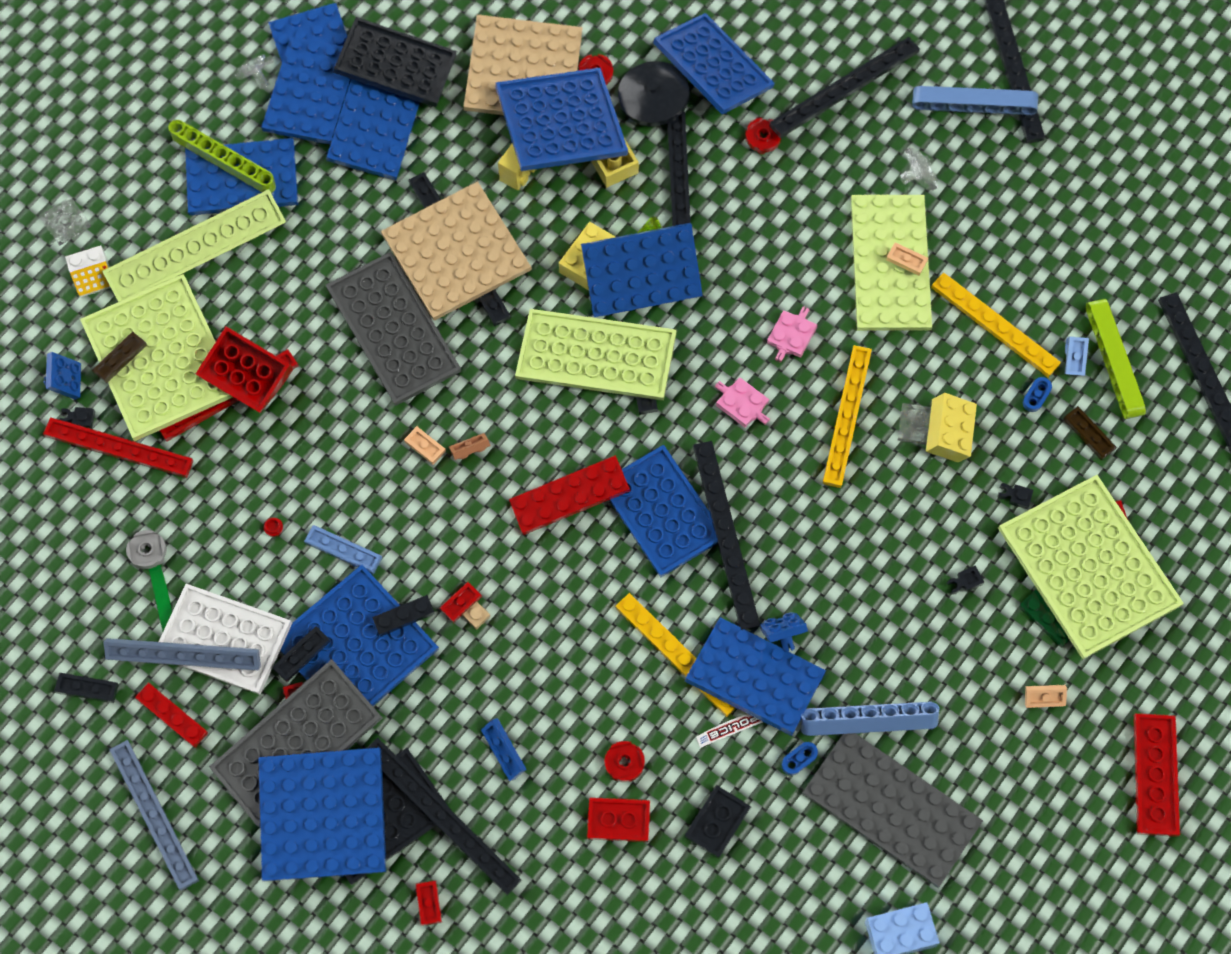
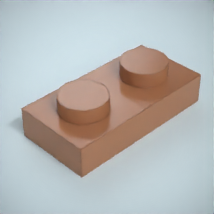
(475, 444)

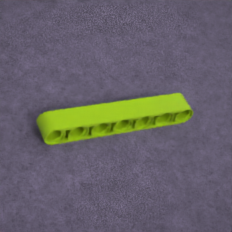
(217, 150)
(1115, 359)

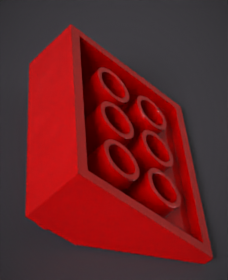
(244, 370)

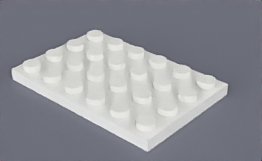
(219, 621)

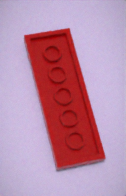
(569, 495)
(1156, 775)

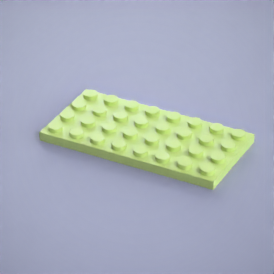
(885, 293)
(596, 354)

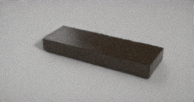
(119, 357)
(1089, 433)

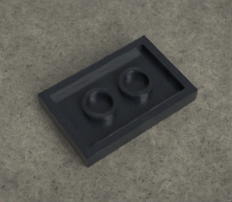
(717, 821)

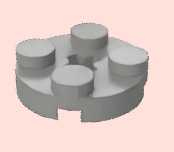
(138, 543)

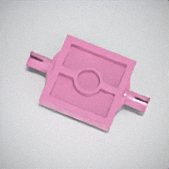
(792, 334)
(742, 402)

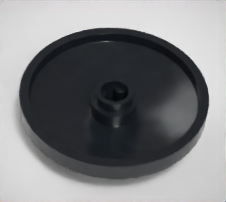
(653, 93)

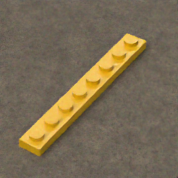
(996, 325)
(847, 416)
(664, 642)

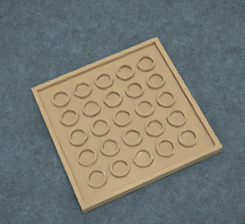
(516, 50)
(456, 250)

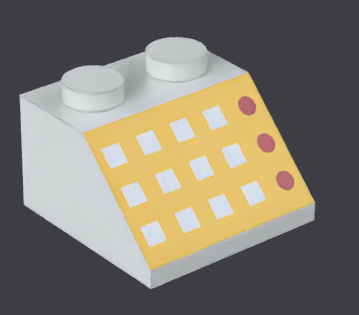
(87, 270)

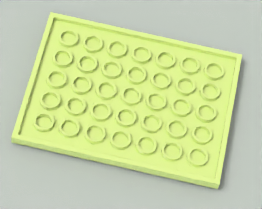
(161, 379)
(1090, 566)

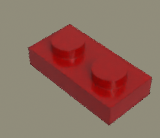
(460, 602)
(428, 903)

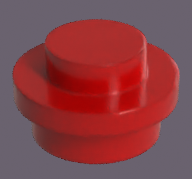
(273, 527)

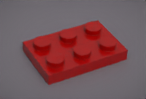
(618, 819)

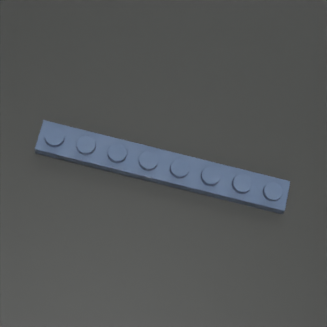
(182, 654)
(154, 815)

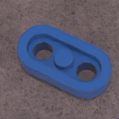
(1036, 395)
(799, 759)

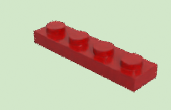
(171, 715)

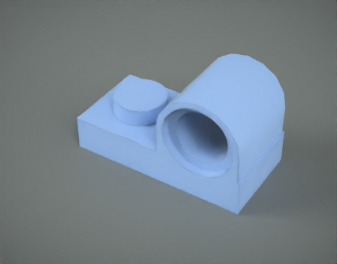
(1076, 351)

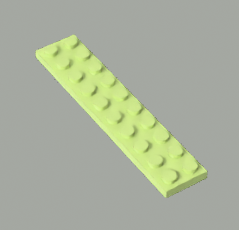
(194, 246)

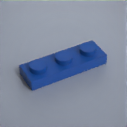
(503, 749)

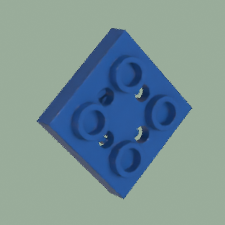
(59, 377)
(784, 629)

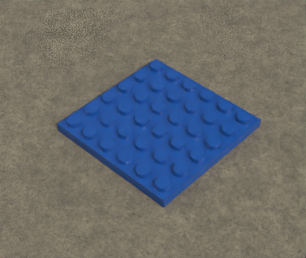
(561, 119)
(367, 659)
(322, 814)

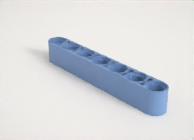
(975, 100)
(870, 718)

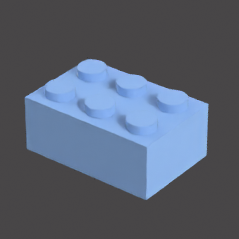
(902, 931)

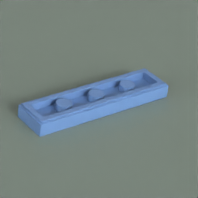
(342, 549)

